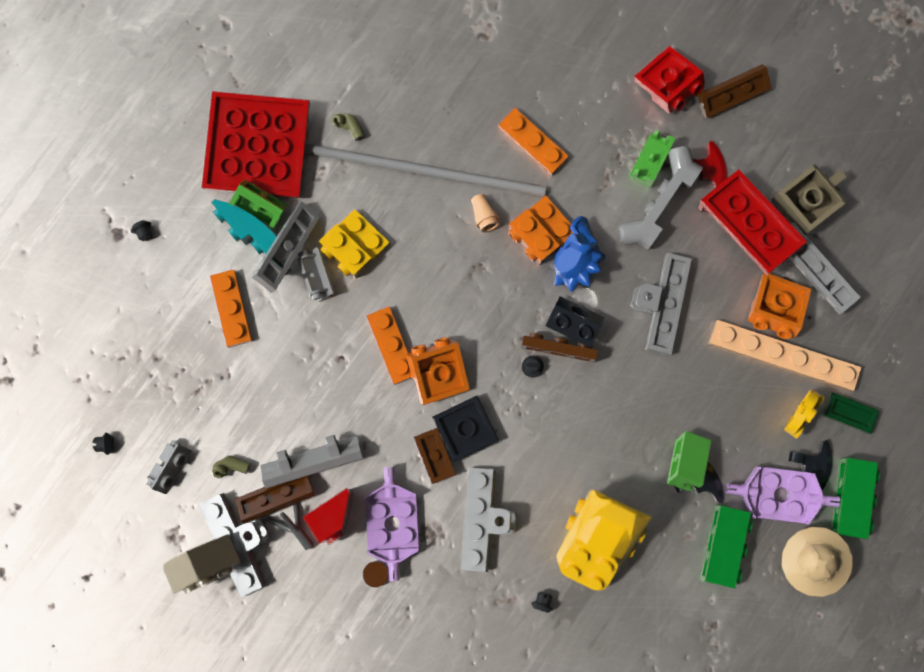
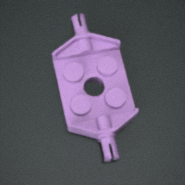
(802, 499)
(386, 544)

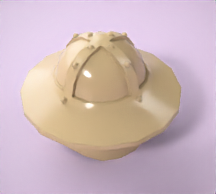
(816, 561)

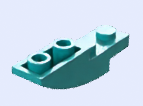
(245, 226)

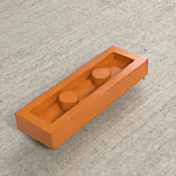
(533, 141)
(231, 308)
(390, 344)

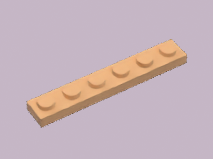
(785, 355)

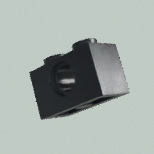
(575, 321)

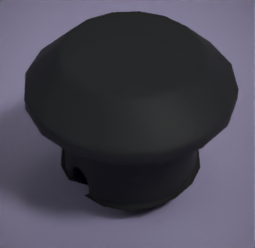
(142, 230)
(532, 366)
(104, 444)
(542, 603)

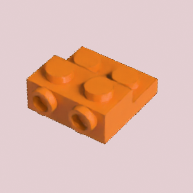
(540, 230)
(779, 306)
(437, 370)

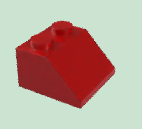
(331, 517)

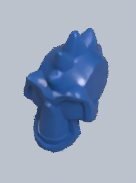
(578, 256)

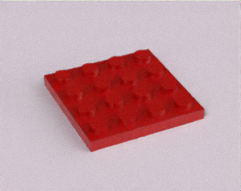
(256, 142)

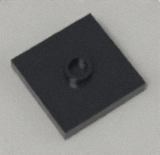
(465, 428)

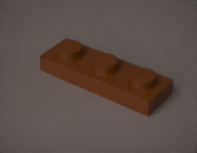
(734, 91)
(559, 347)
(271, 499)

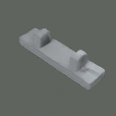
(286, 247)
(821, 273)
(311, 461)

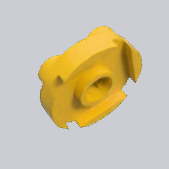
(804, 413)

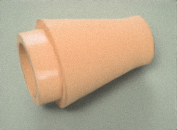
(485, 215)

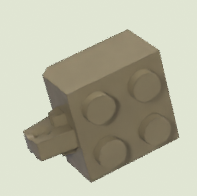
(810, 198)
(201, 565)

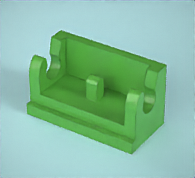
(651, 159)
(258, 203)
(689, 461)

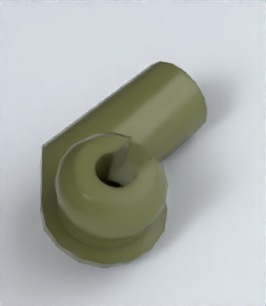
(350, 123)
(229, 464)

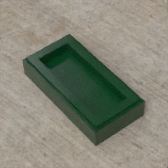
(850, 413)

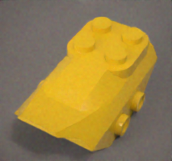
(600, 540)

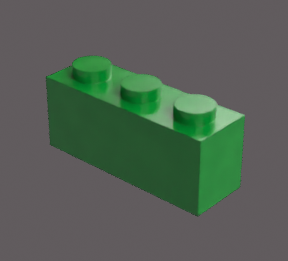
(857, 498)
(726, 546)

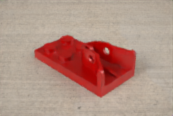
(752, 222)

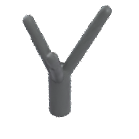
(291, 527)

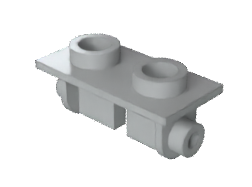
(319, 282)
(163, 477)

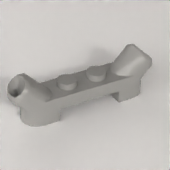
(684, 173)

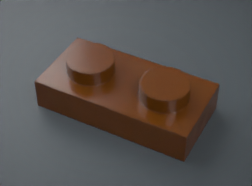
(434, 456)

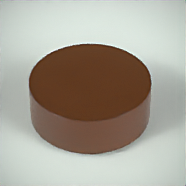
(375, 574)

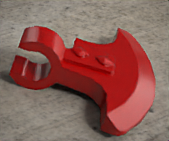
(713, 165)

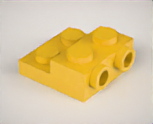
(353, 244)

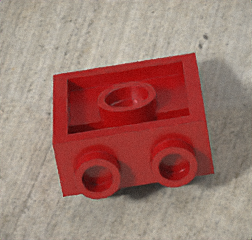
(671, 80)

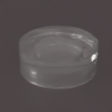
(585, 298)

